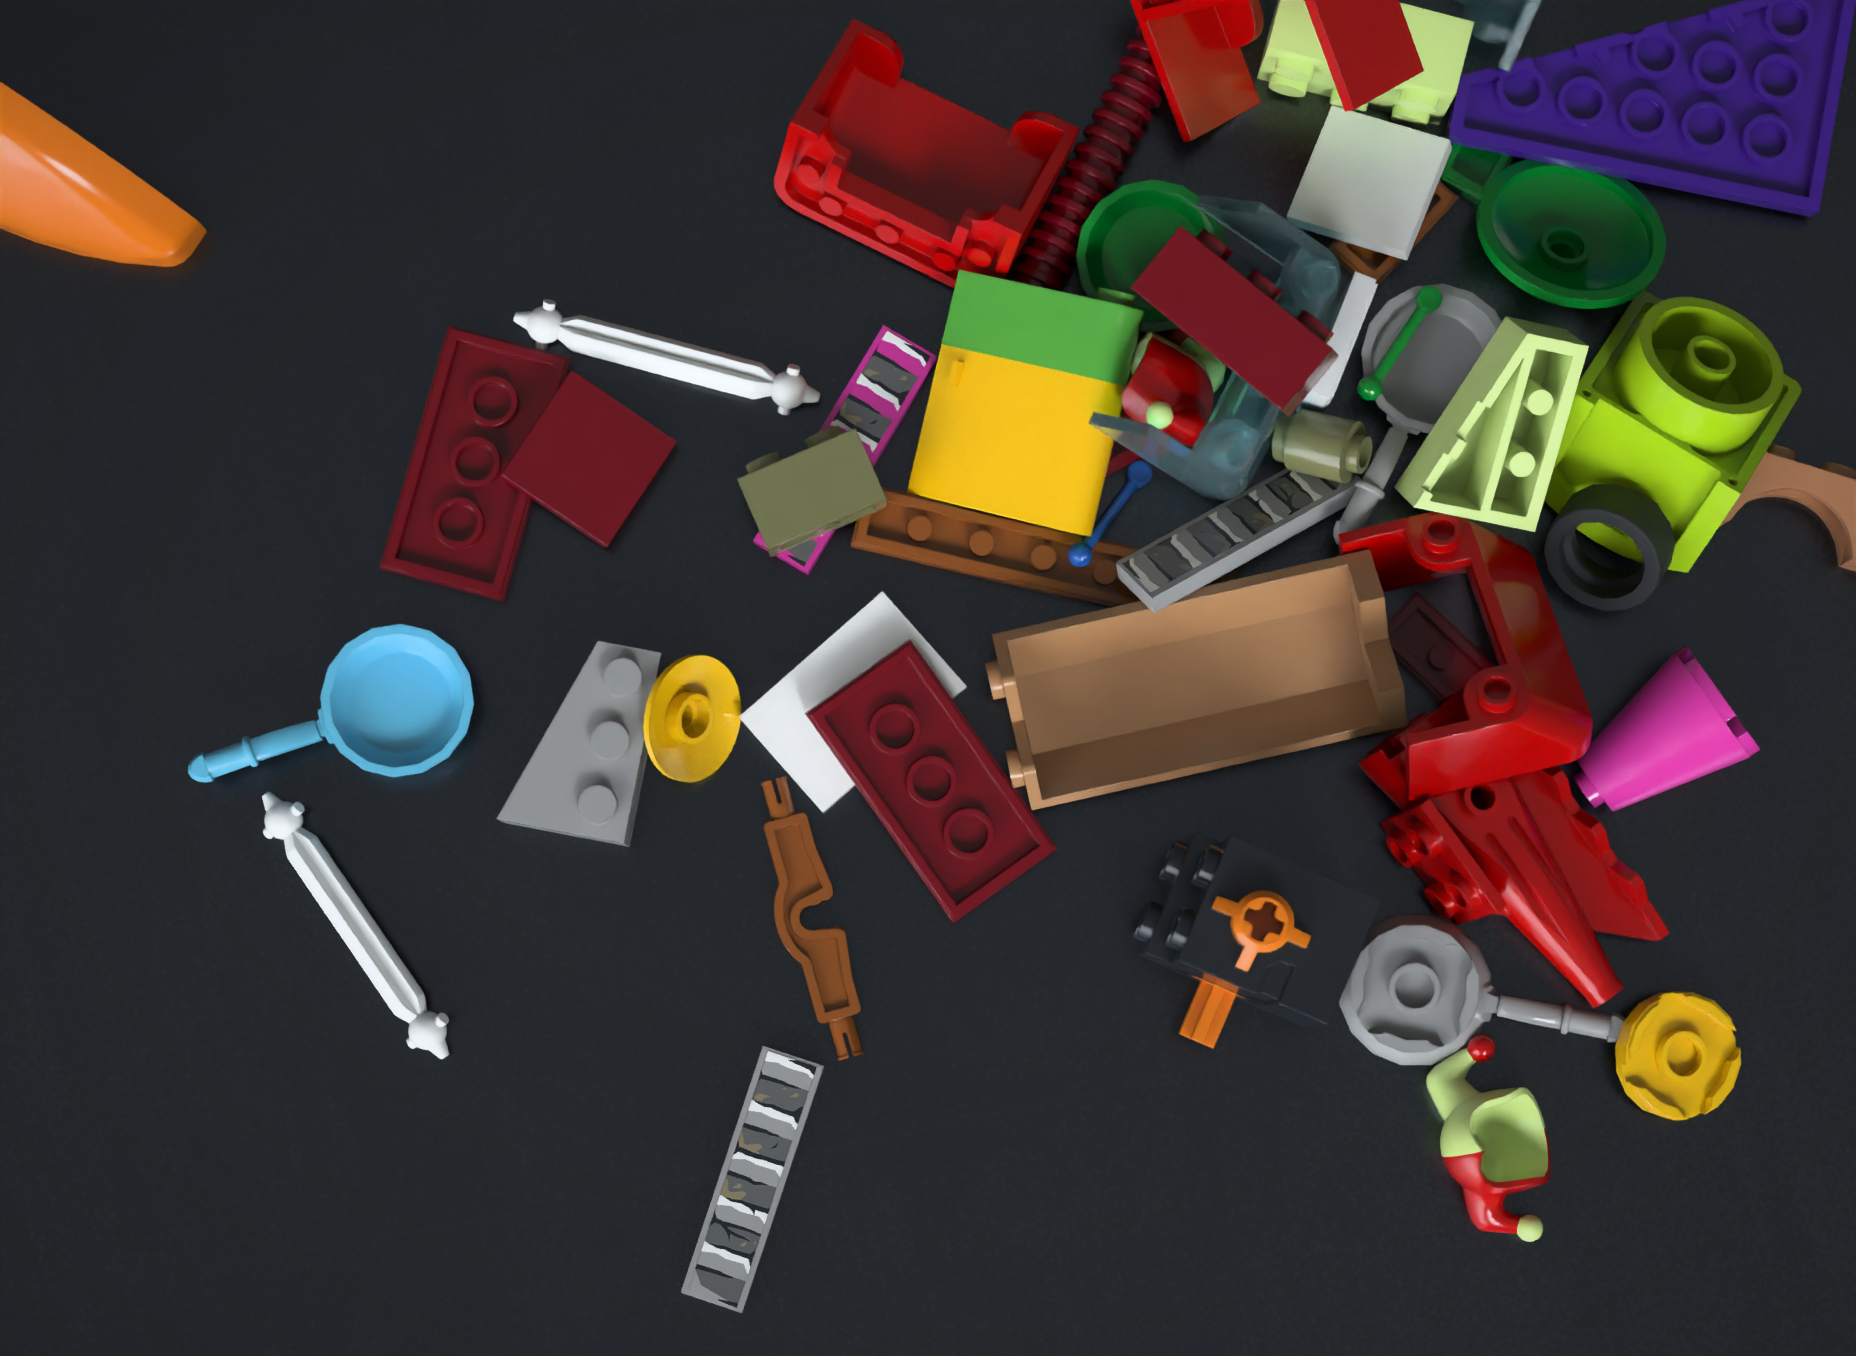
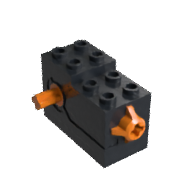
(1253, 933)

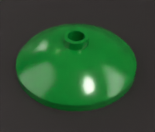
(1570, 234)

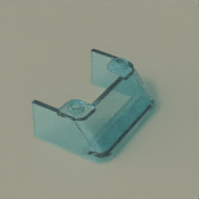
(1243, 419)

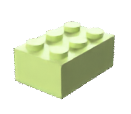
(1296, 63)

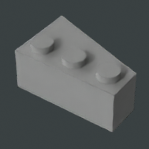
(593, 753)

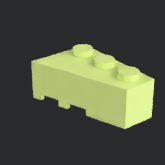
(1501, 429)

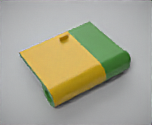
(1017, 399)

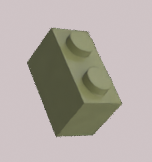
(811, 490)

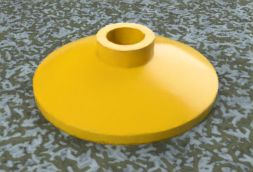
(692, 718)

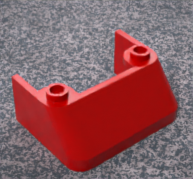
(1207, 76)
(1518, 713)

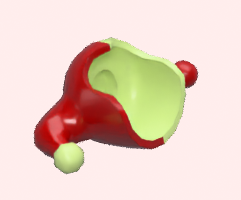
(1172, 384)
(1490, 1141)

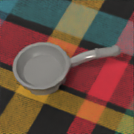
(1419, 380)
(1428, 991)

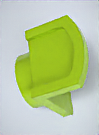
(1679, 413)

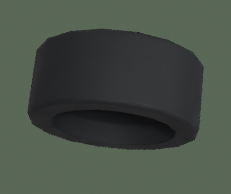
(1631, 514)

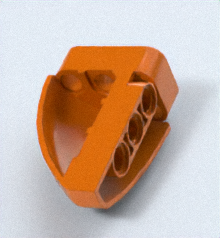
(80, 198)

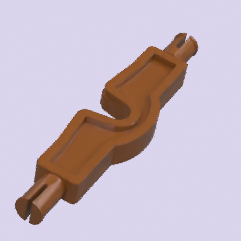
(820, 951)

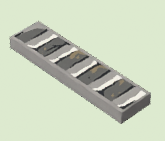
(1230, 536)
(752, 1179)

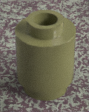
(1322, 445)

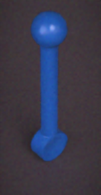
(1136, 476)

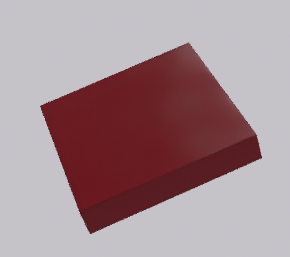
(588, 459)

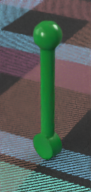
(1427, 301)

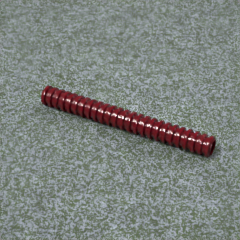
(1094, 169)

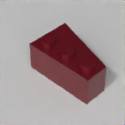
(1237, 318)

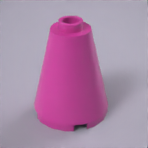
(1664, 737)

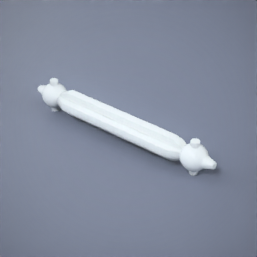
(667, 357)
(355, 925)

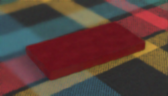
(454, 511)
(930, 780)

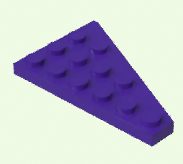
(1697, 105)

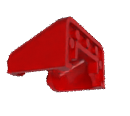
(914, 167)

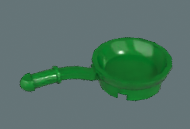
(1130, 231)

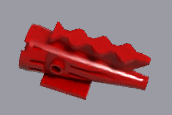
(1516, 853)

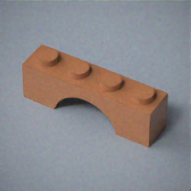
(1824, 490)

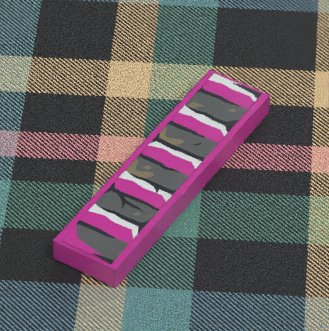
(874, 406)

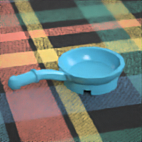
(388, 704)

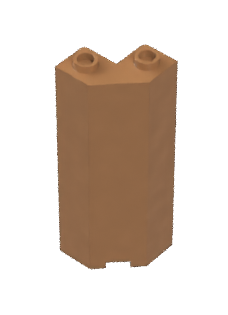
(1199, 684)

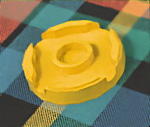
(1677, 1055)

